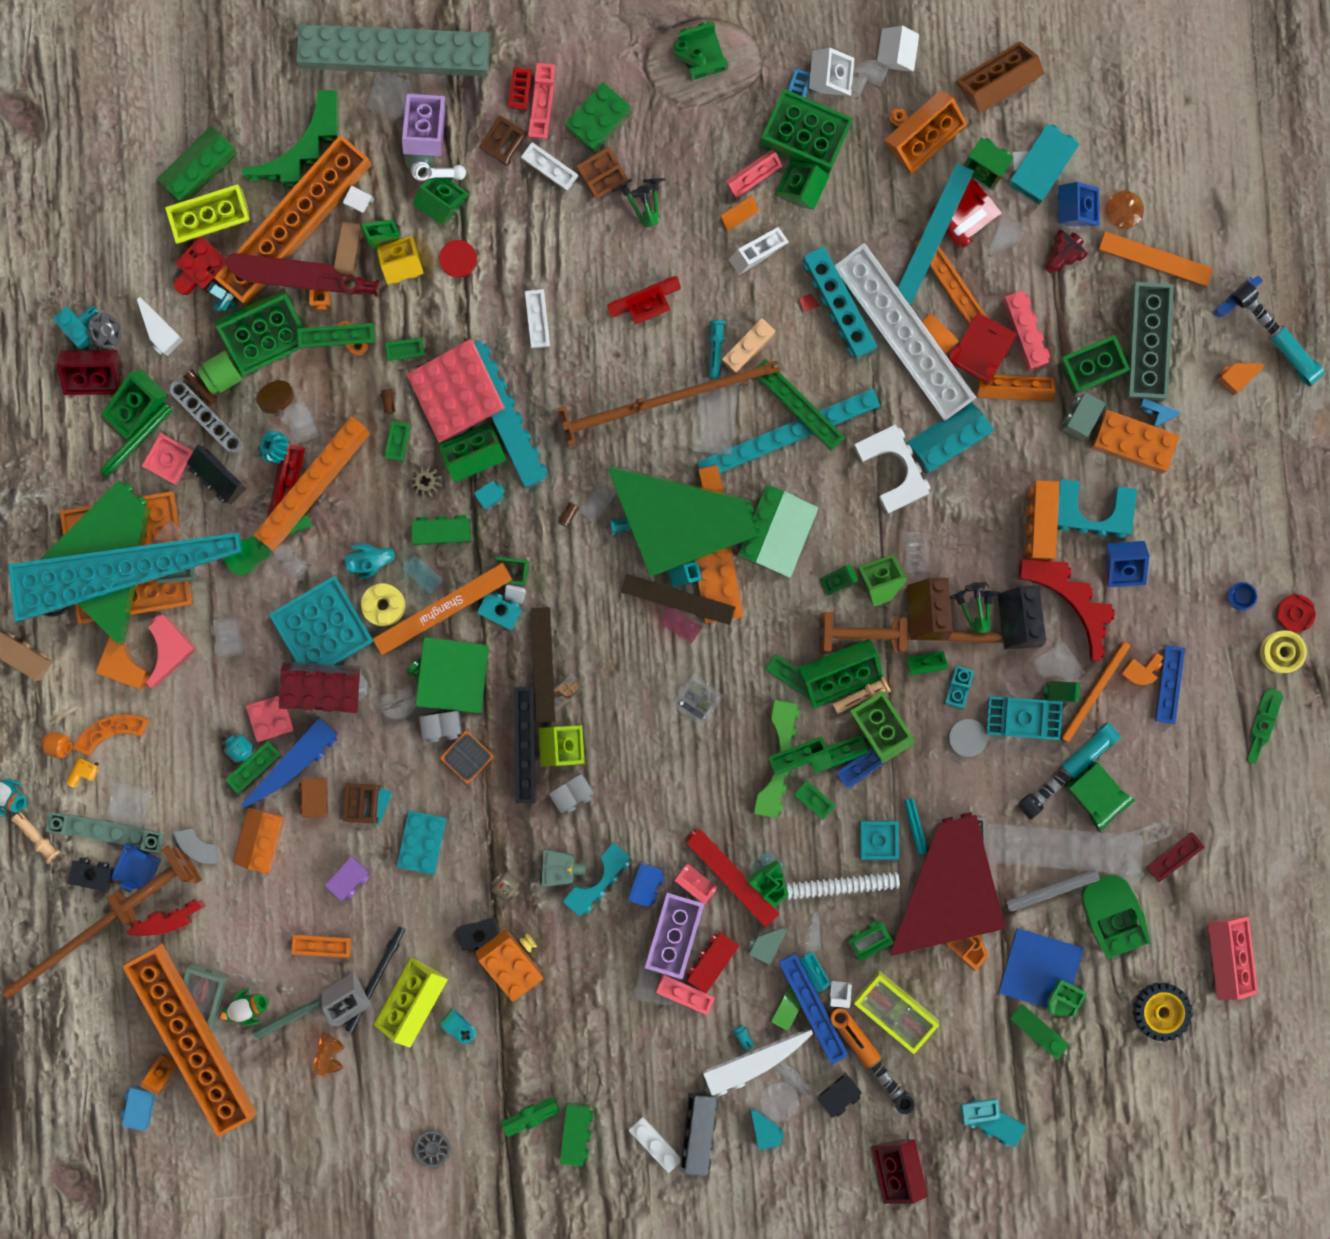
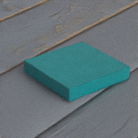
(879, 840)

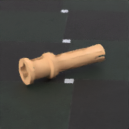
(861, 696)
(41, 844)

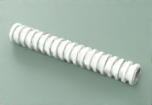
(843, 885)

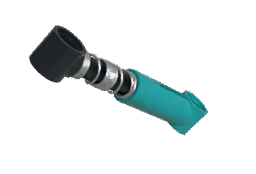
(1308, 369)
(1103, 739)

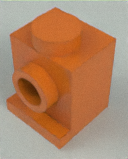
(319, 305)

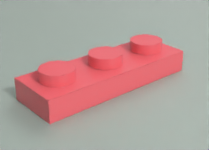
(754, 173)
(684, 994)

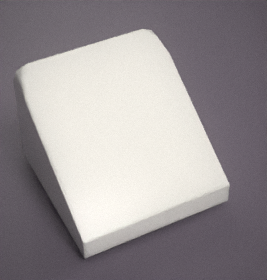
(515, 593)

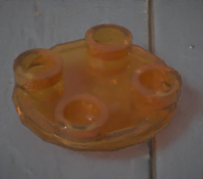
(1125, 209)

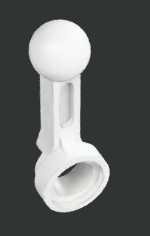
(457, 172)

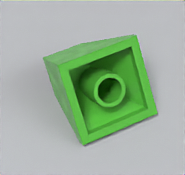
(882, 579)

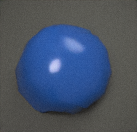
(1242, 596)

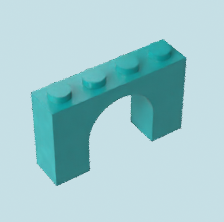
(1118, 522)

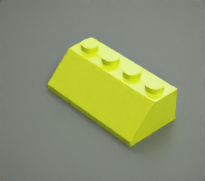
(208, 213)
(410, 1002)

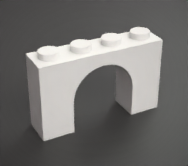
(891, 442)

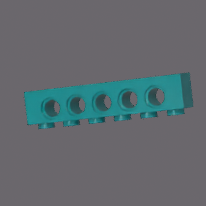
(821, 258)

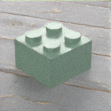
(1082, 417)

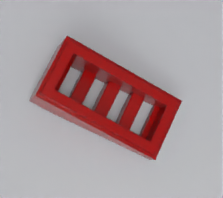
(520, 72)

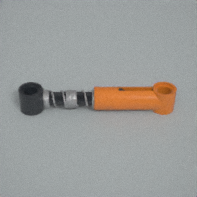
(871, 1059)

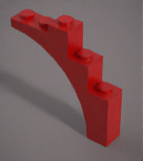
(1076, 594)

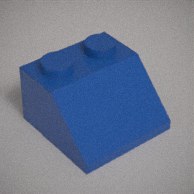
(1079, 204)
(1126, 563)
(645, 885)

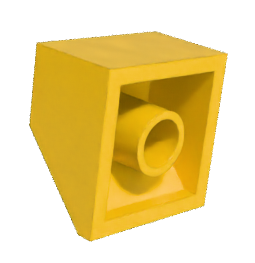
(399, 260)

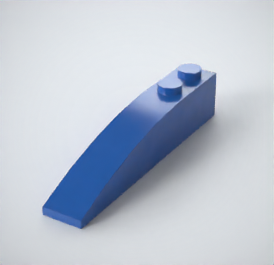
(301, 756)

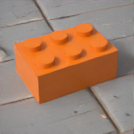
(509, 965)

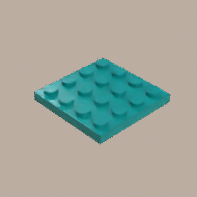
(321, 625)

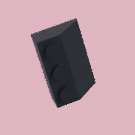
(215, 475)
(1022, 618)

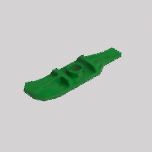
(1266, 713)

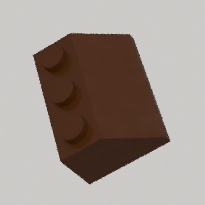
(929, 609)

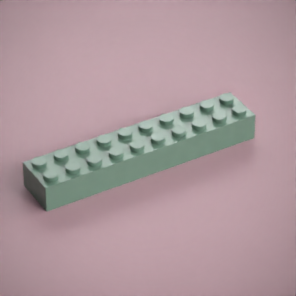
(393, 50)

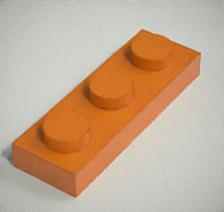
(321, 946)

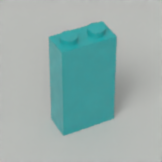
(1044, 163)

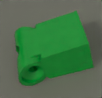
(1098, 795)

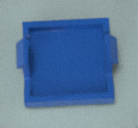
(135, 868)

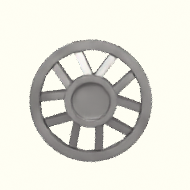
(432, 1149)

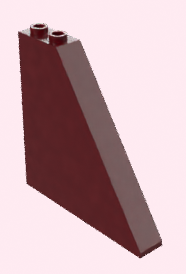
(953, 890)

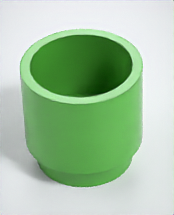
(220, 373)

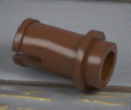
(388, 400)
(568, 515)

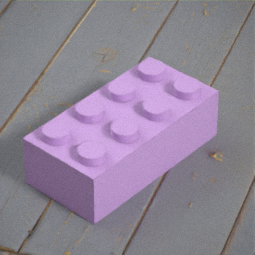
(674, 936)

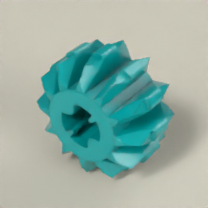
(273, 447)

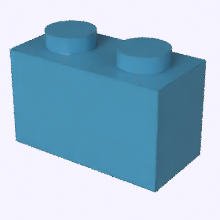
(138, 1108)

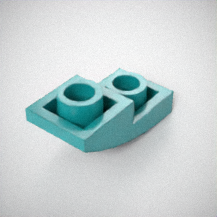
(959, 687)

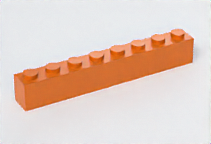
(312, 484)

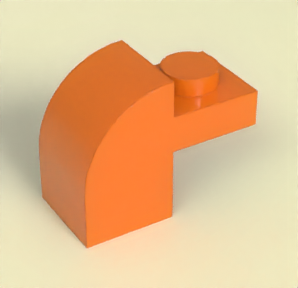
(1141, 675)

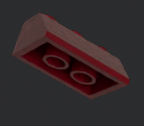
(89, 372)
(899, 1172)

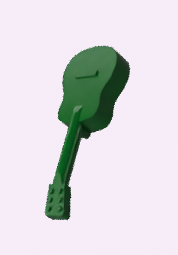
(255, 551)

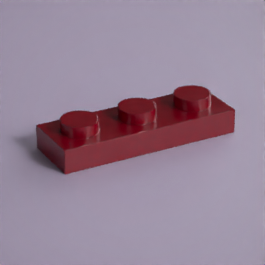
(1175, 857)

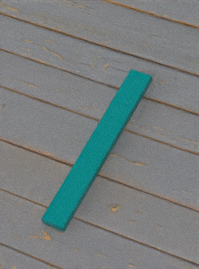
(935, 232)

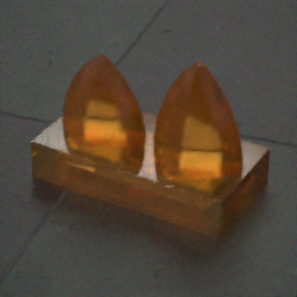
(323, 1061)

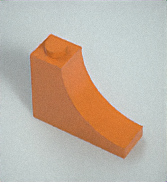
(119, 665)

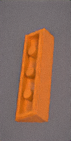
(1018, 388)

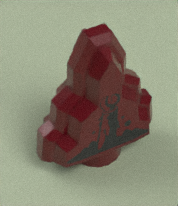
(1065, 251)

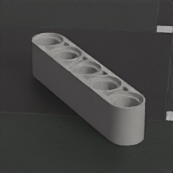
(198, 413)

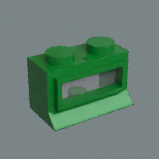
(870, 940)

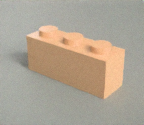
(748, 346)

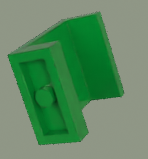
(705, 37)

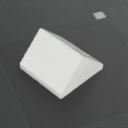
(898, 48)

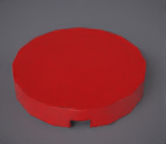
(458, 258)
(1296, 613)

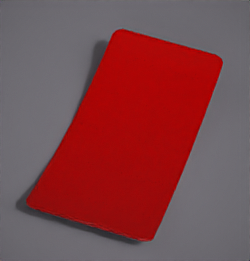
(809, 302)

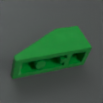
(1062, 691)
(1039, 1031)

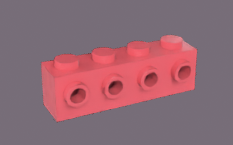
(1028, 336)

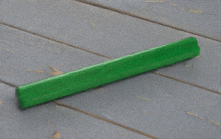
(150, 425)

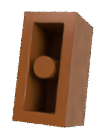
(314, 797)

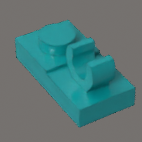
(815, 971)
(979, 1111)

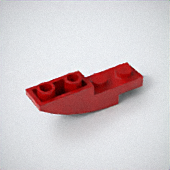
(159, 922)

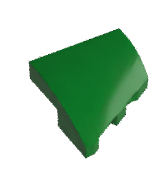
(770, 883)

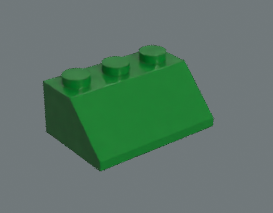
(472, 452)

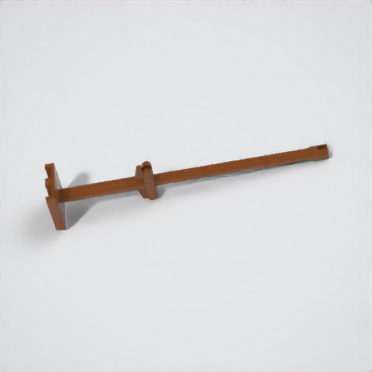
(642, 405)
(897, 634)
(122, 908)

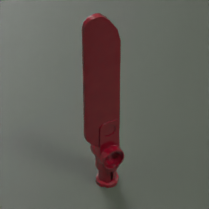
(296, 274)

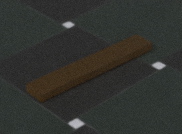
(678, 599)
(543, 665)

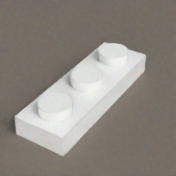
(549, 166)
(537, 318)
(655, 1144)

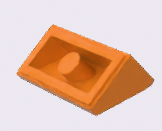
(739, 213)

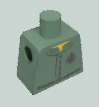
(560, 868)

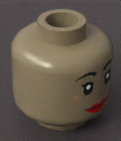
(505, 886)

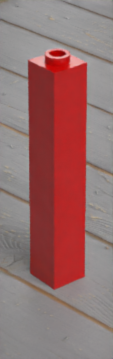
(731, 876)

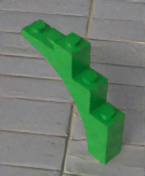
(307, 150)

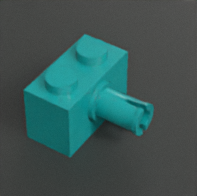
(76, 326)

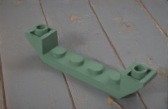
(104, 831)

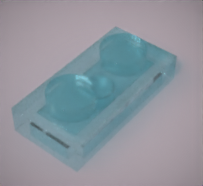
(423, 574)

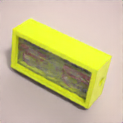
(896, 1012)

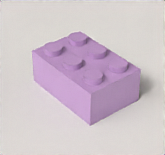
(423, 125)

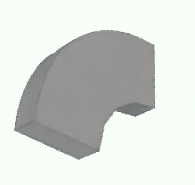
(196, 848)

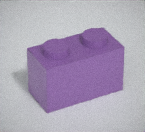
(348, 878)

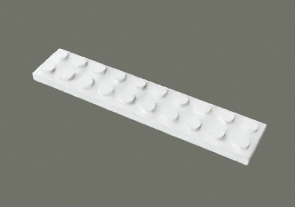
(905, 332)

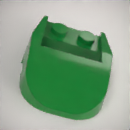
(1109, 897)

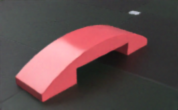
(542, 101)

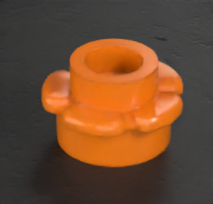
(893, 117)

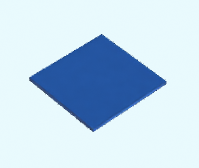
(1037, 965)

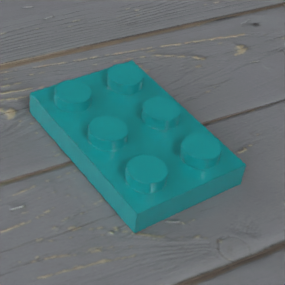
(421, 842)

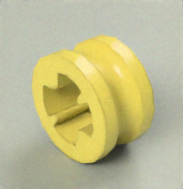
(528, 942)

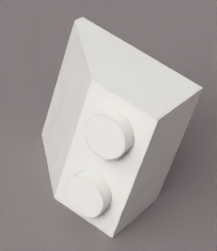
(831, 72)

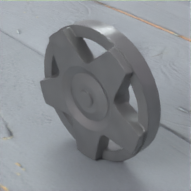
(104, 330)

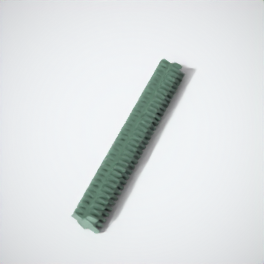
(286, 1019)

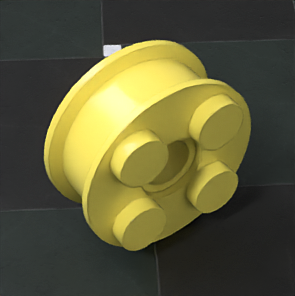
(372, 598)
(1295, 649)

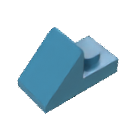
(1161, 412)

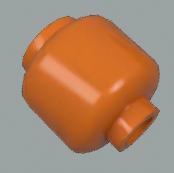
(56, 745)

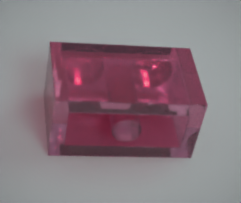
(680, 625)

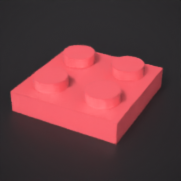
(168, 459)
(268, 719)

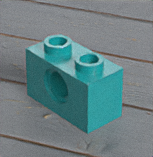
(489, 606)

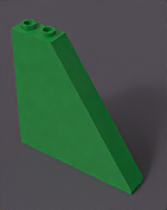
(680, 520)
(110, 524)

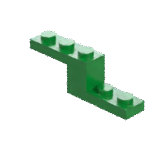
(818, 754)

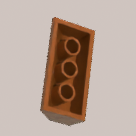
(1000, 76)

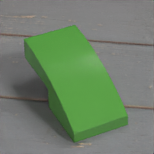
(787, 1010)

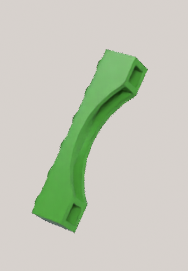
(769, 797)

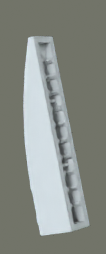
(752, 1064)

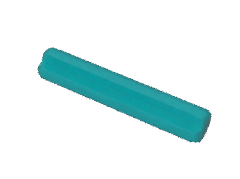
(915, 825)

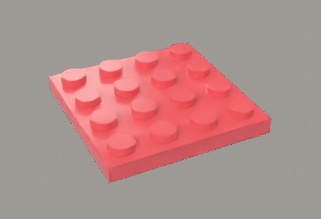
(455, 391)

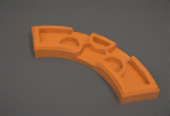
(109, 727)

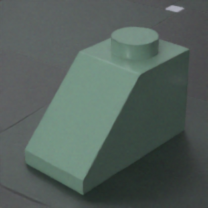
(766, 944)

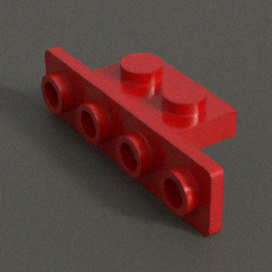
(646, 302)

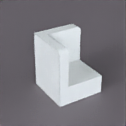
(357, 199)
(840, 994)

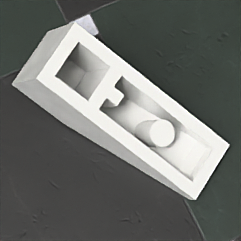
(758, 250)
(159, 332)

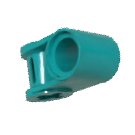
(455, 1025)

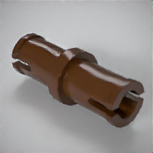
(200, 387)

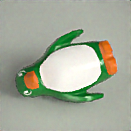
(245, 1008)

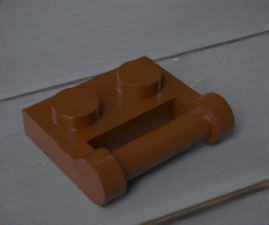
(497, 138)
(355, 800)

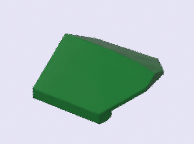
(1065, 999)

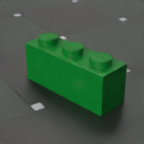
(441, 530)
(576, 1134)

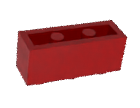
(712, 961)

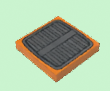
(467, 757)

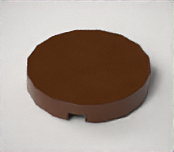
(275, 396)

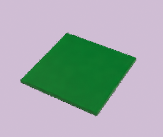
(452, 675)

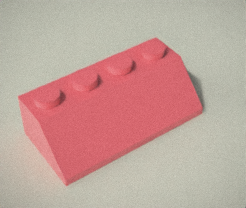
(1232, 958)

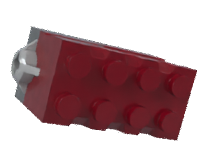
(321, 687)

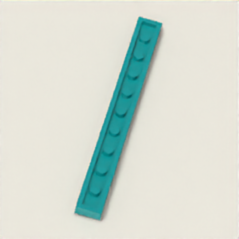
(791, 433)

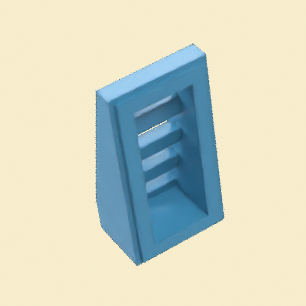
(803, 75)

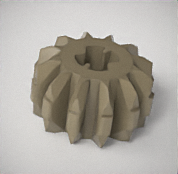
(421, 487)

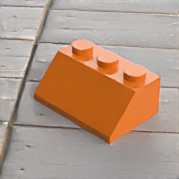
(259, 840)

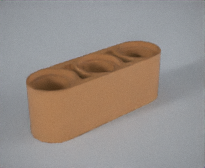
(348, 249)

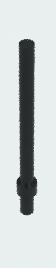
(393, 946)

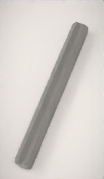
(1052, 890)

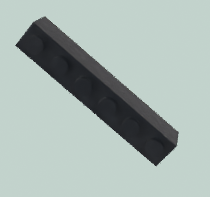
(525, 745)

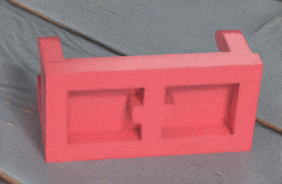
(695, 883)

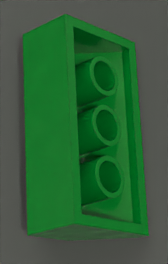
(197, 165)
(841, 672)

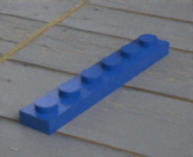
(813, 1008)

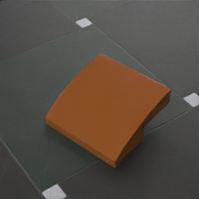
(602, 172)

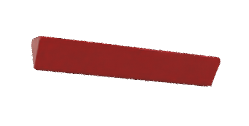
(287, 475)

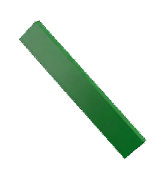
(801, 408)

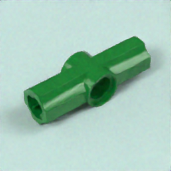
(530, 1116)

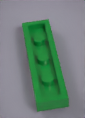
(336, 335)

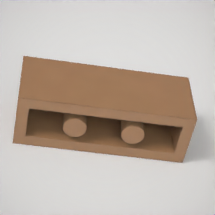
(23, 657)

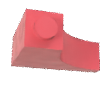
(172, 648)

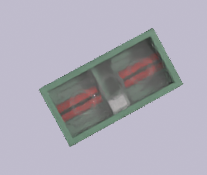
(207, 990)

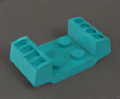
(1024, 718)

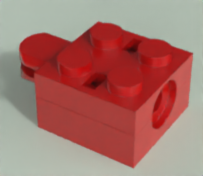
(199, 267)

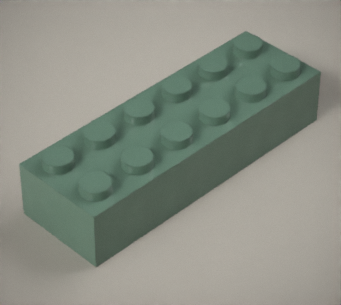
(1149, 341)

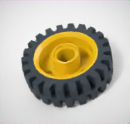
(1173, 1022)

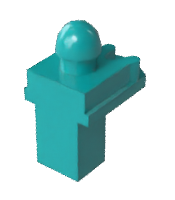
(224, 298)

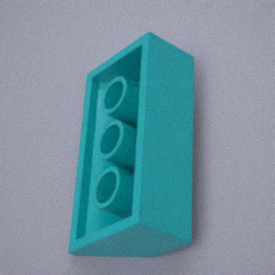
(950, 437)

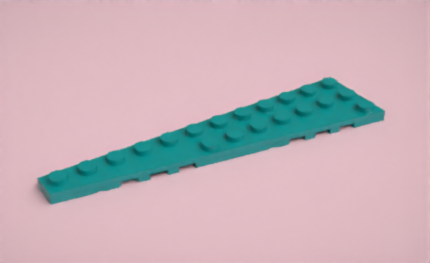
(69, 580)

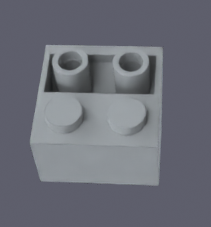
(344, 1000)

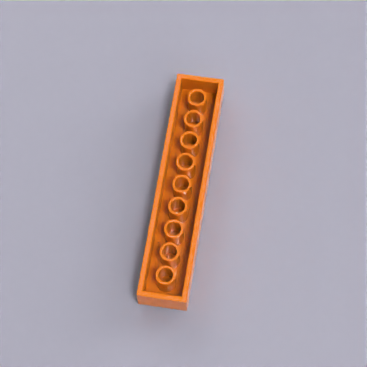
(300, 212)
(189, 1040)

